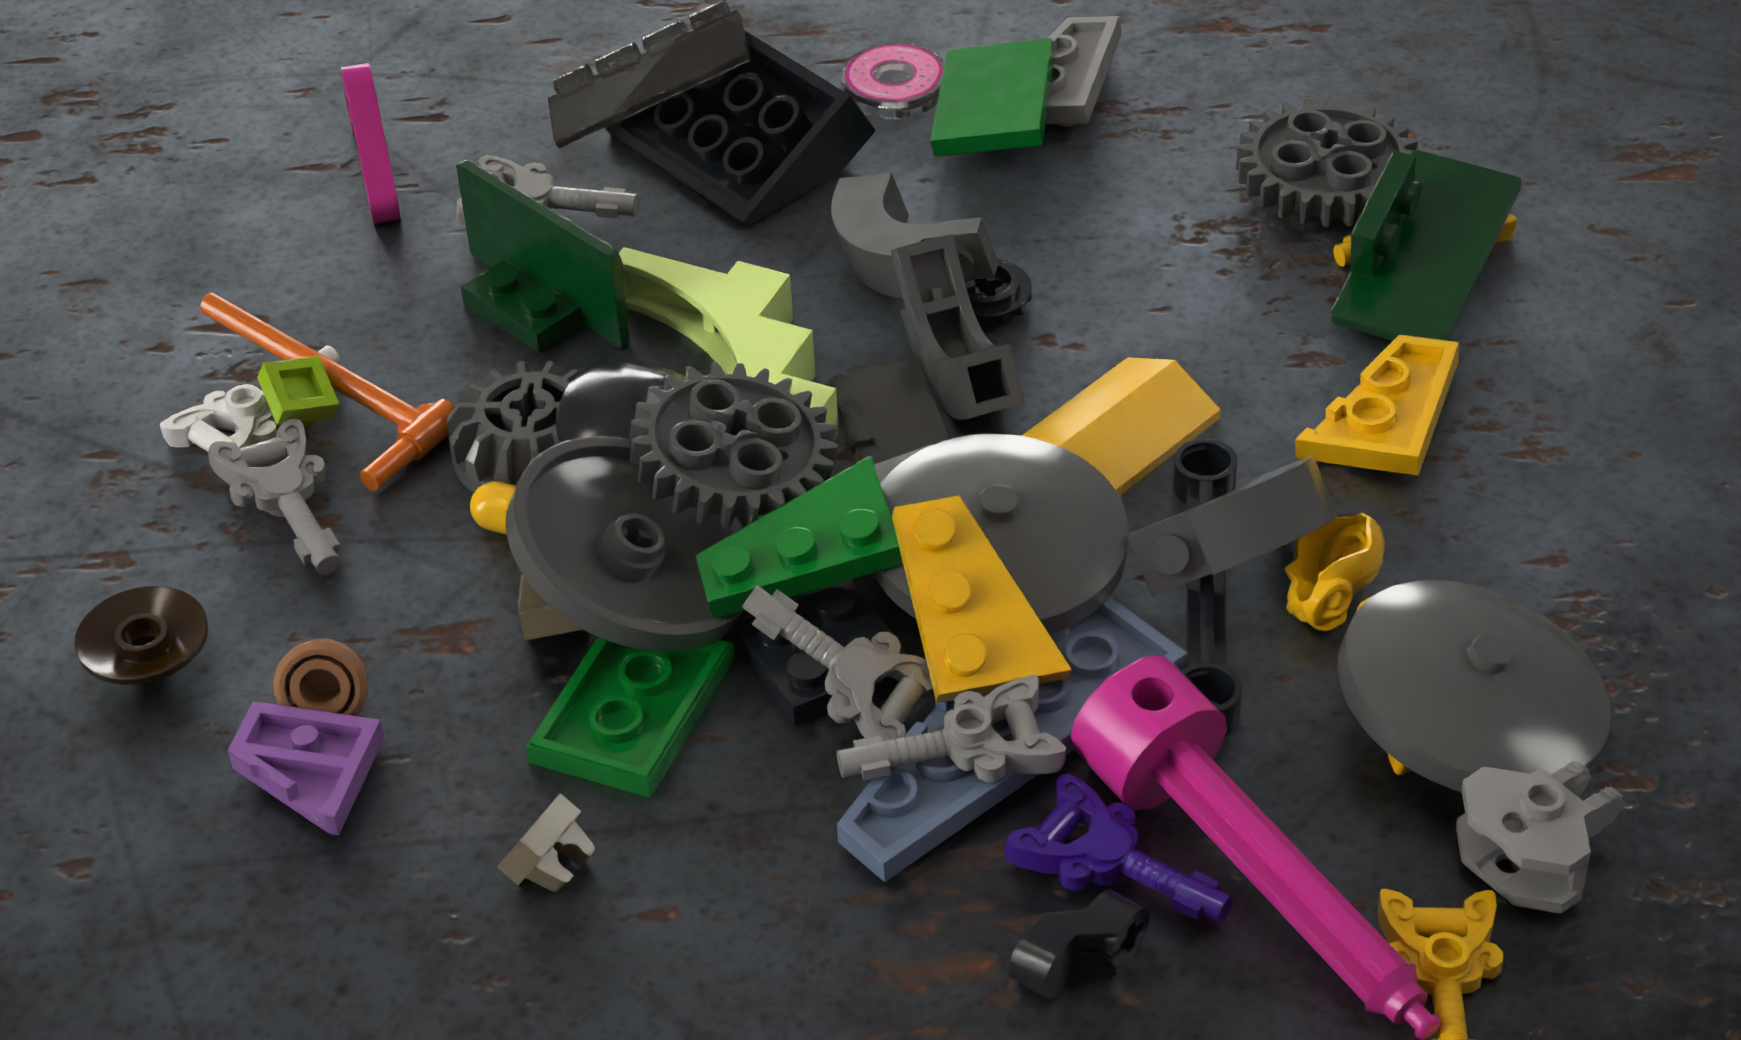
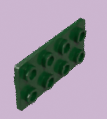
(1422, 245)
(542, 268)

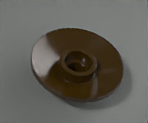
(141, 635)

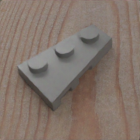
(1080, 65)

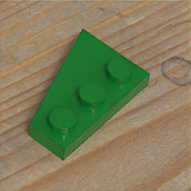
(805, 544)

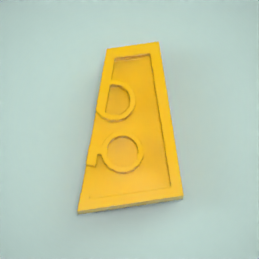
(1391, 411)
(967, 604)

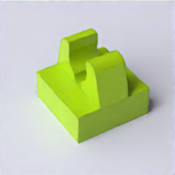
(298, 390)

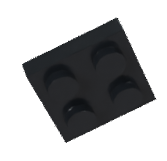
(793, 675)

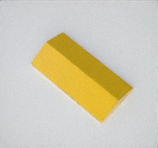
(1130, 419)

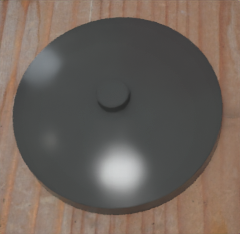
(1038, 507)
(612, 552)
(1470, 682)

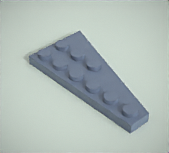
(931, 800)

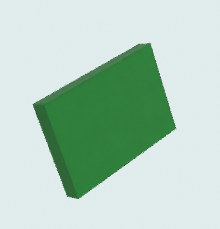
(993, 98)
(628, 713)

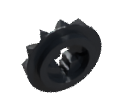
(1005, 294)

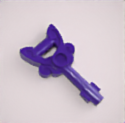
(1107, 852)

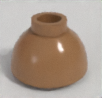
(322, 678)

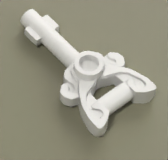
(240, 411)

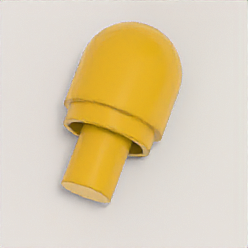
(490, 505)

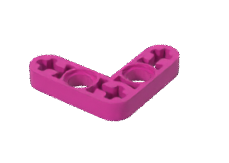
(370, 142)

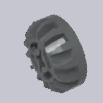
(528, 415)

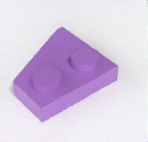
(307, 758)

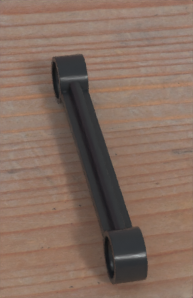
(1207, 595)

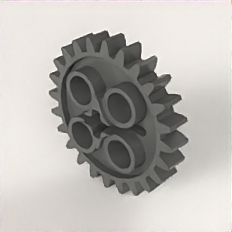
(1318, 158)
(730, 443)

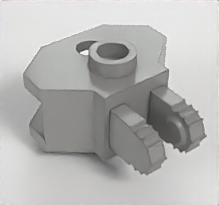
(1537, 827)

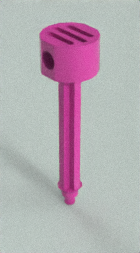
(1157, 740)

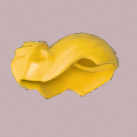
(1333, 567)

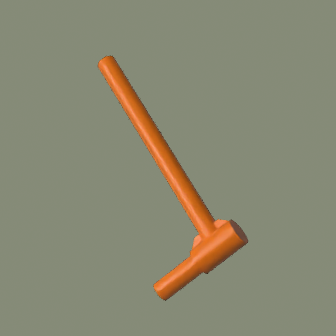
(418, 428)

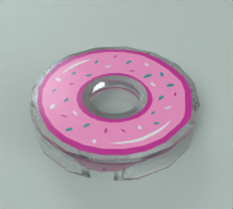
(871, 73)

